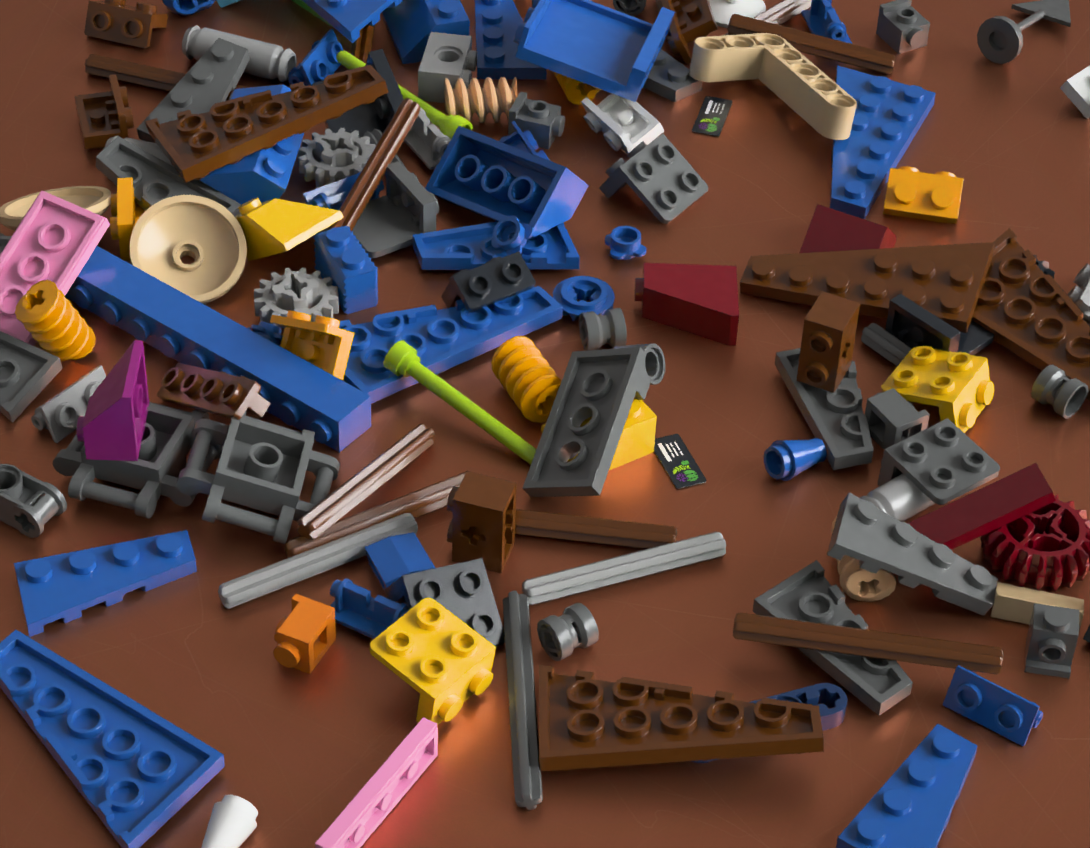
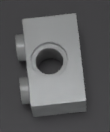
(443, 58)

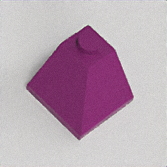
(117, 410)

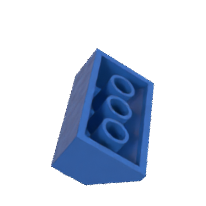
(414, 20)
(262, 172)
(505, 182)

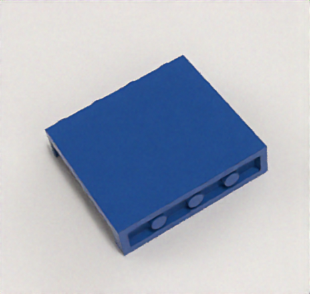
(592, 43)

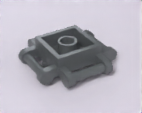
(161, 458)
(258, 469)

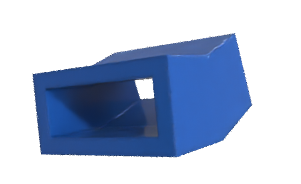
(397, 557)

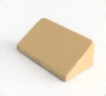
(1017, 602)

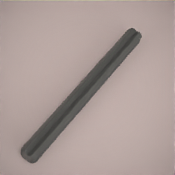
(522, 701)

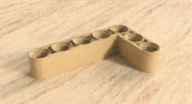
(783, 71)

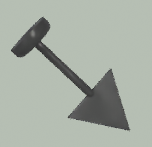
(1002, 38)

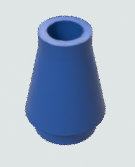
(791, 457)

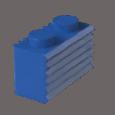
(348, 265)

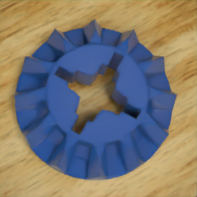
(583, 288)

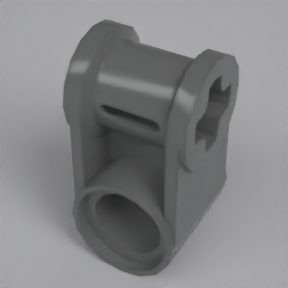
(24, 502)

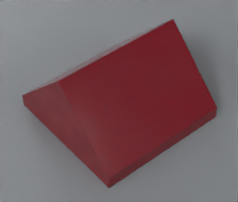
(842, 232)

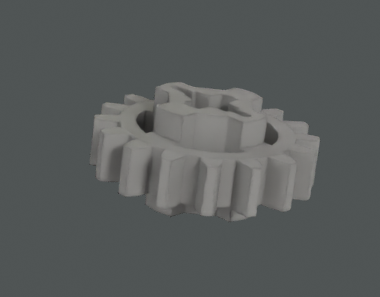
(333, 156)
(297, 293)

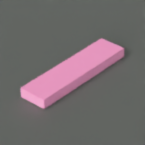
(383, 789)

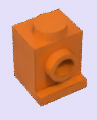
(305, 634)

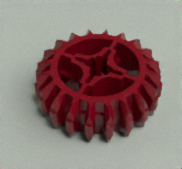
(1042, 547)

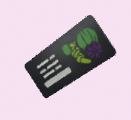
(712, 115)
(678, 461)

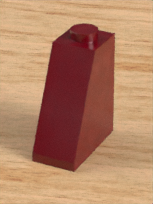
(691, 298)

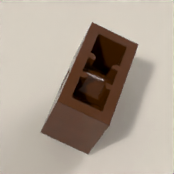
(828, 341)
(482, 520)

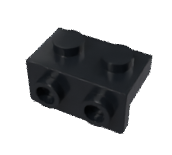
(489, 283)

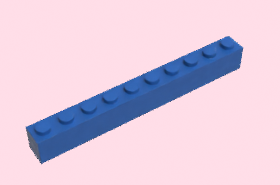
(206, 339)

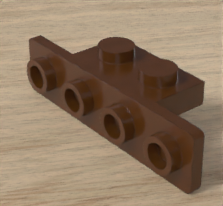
(690, 21)
(212, 392)

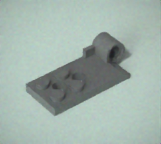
(599, 387)

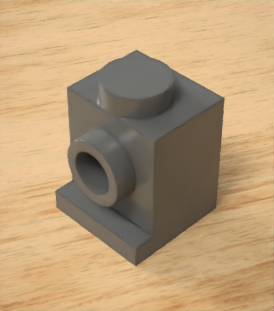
(902, 26)
(538, 117)
(893, 418)
(1051, 640)

